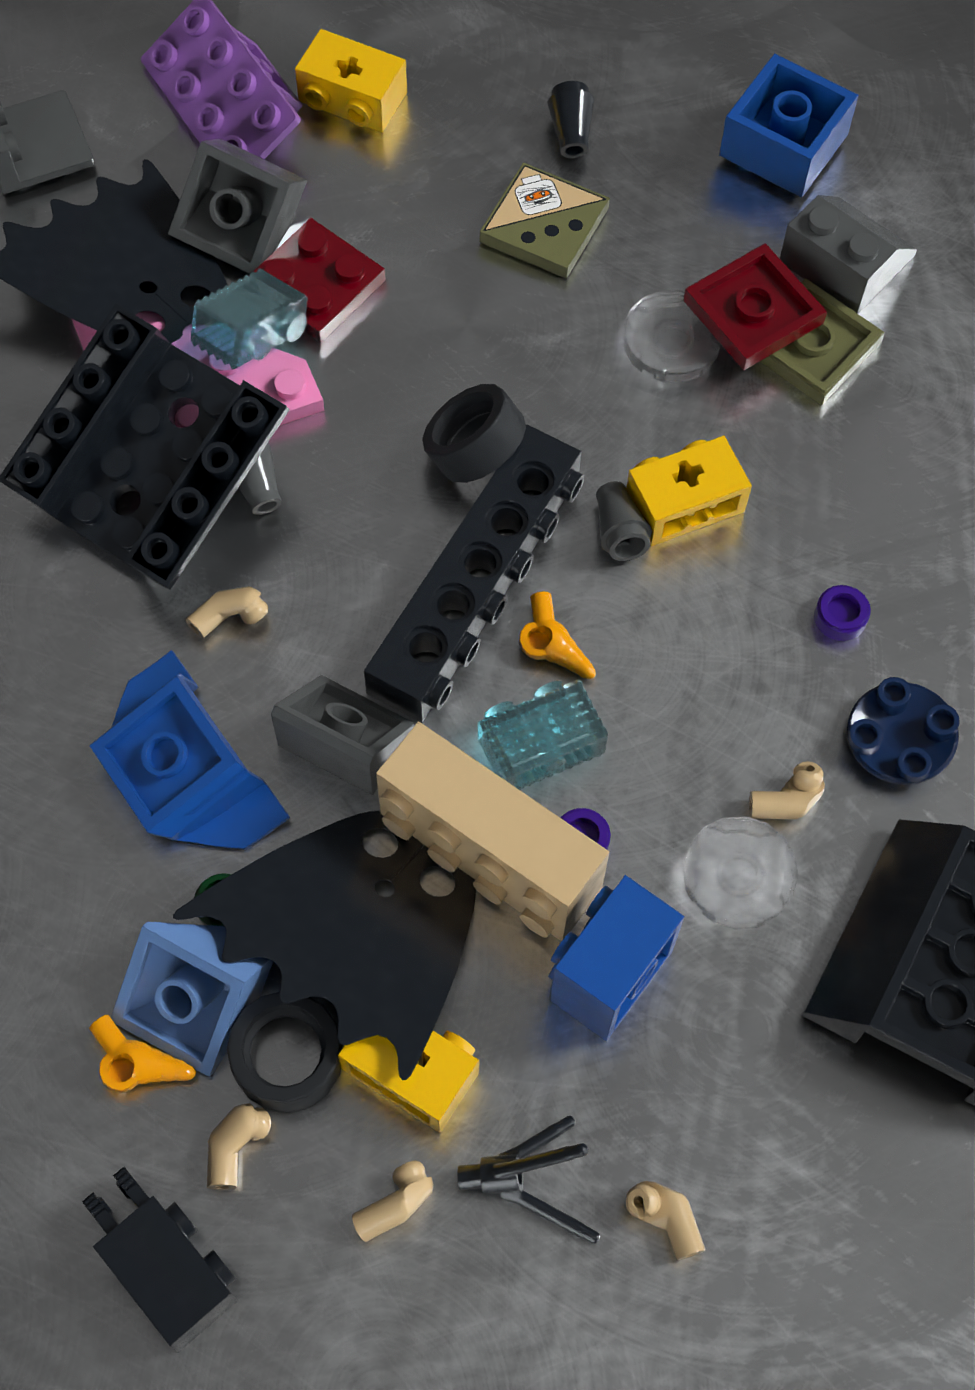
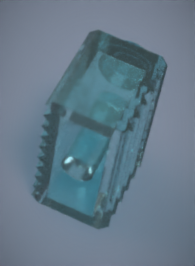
(248, 318)
(542, 734)

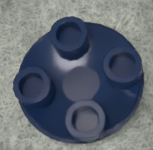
(903, 732)

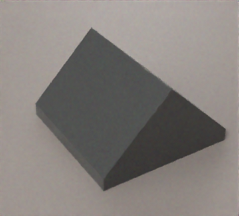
(339, 731)

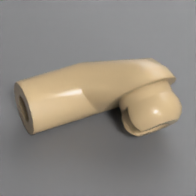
(226, 603)
(793, 799)
(227, 1140)
(398, 1206)
(668, 1211)

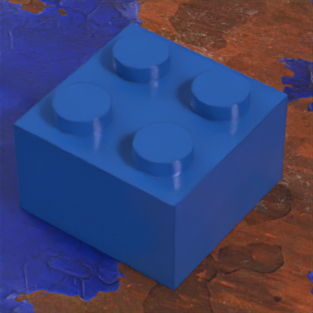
(787, 125)
(614, 956)

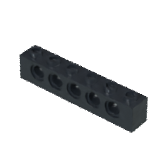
(418, 686)

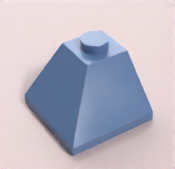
(184, 993)

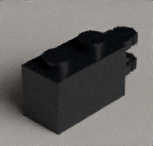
(161, 1265)

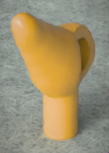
(550, 639)
(133, 1060)

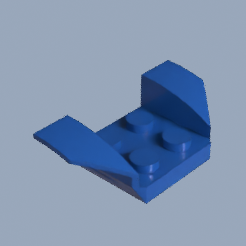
(181, 767)

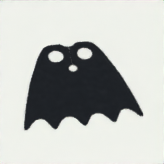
(105, 251)
(339, 940)

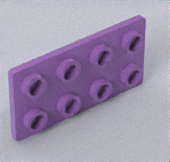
(222, 81)

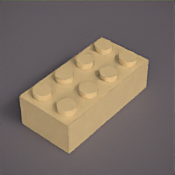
(490, 832)

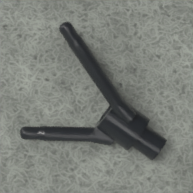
(505, 1175)

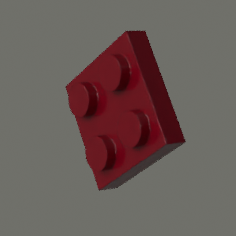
(327, 272)
(754, 306)

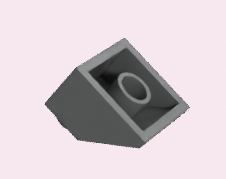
(236, 205)
(843, 251)

